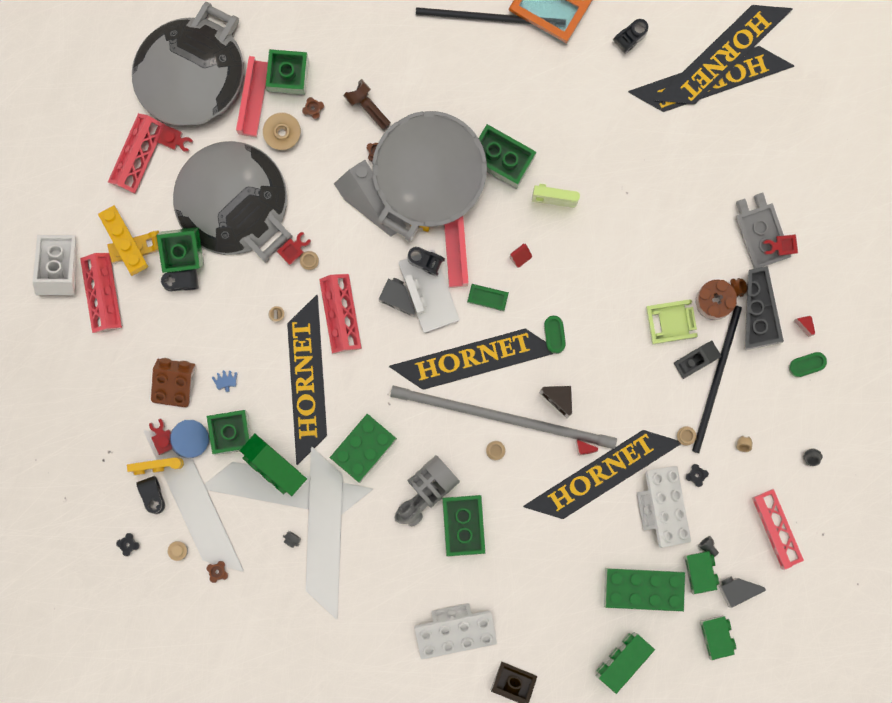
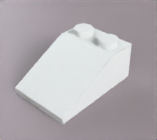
(55, 265)

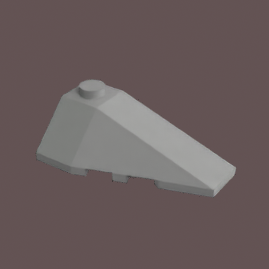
(359, 190)

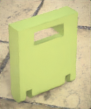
(555, 196)
(674, 321)

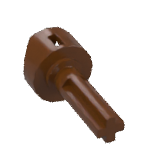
(360, 96)

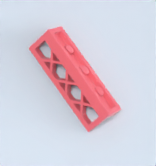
(252, 98)
(130, 152)
(456, 253)
(103, 291)
(336, 313)
(773, 530)

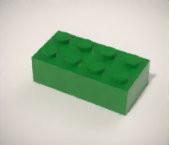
(644, 589)

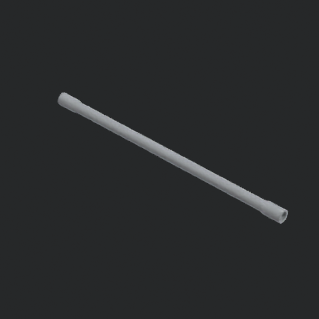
(407, 394)

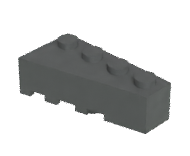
(761, 313)

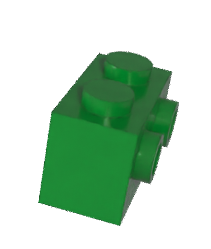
(701, 572)
(717, 637)

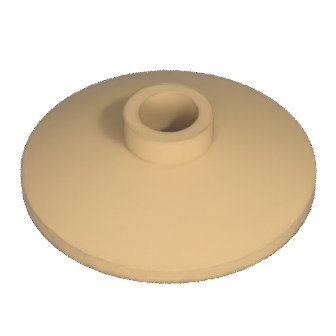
(279, 122)

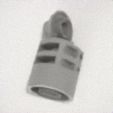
(428, 492)

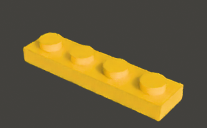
(123, 240)

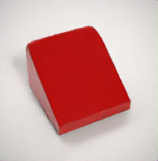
(521, 255)
(806, 325)
(584, 448)

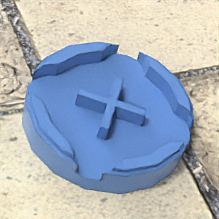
(189, 439)

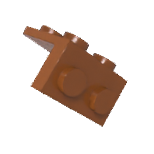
(172, 382)

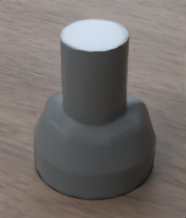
(707, 544)

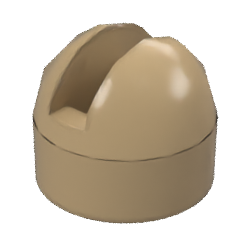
(280, 313)
(744, 444)

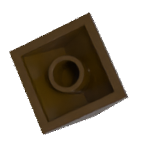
(559, 397)
(513, 683)

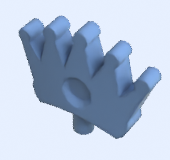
(224, 381)

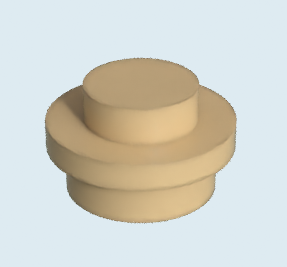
(309, 260)
(686, 435)
(495, 450)
(177, 551)

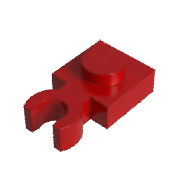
(172, 138)
(784, 245)
(292, 250)
(162, 438)

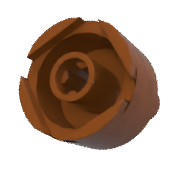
(713, 310)

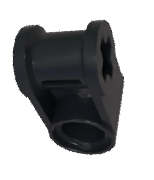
(629, 37)
(426, 261)
(183, 280)
(150, 491)

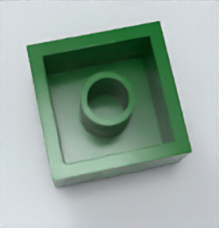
(287, 71)
(180, 249)
(228, 431)

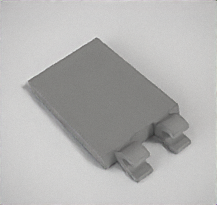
(757, 227)

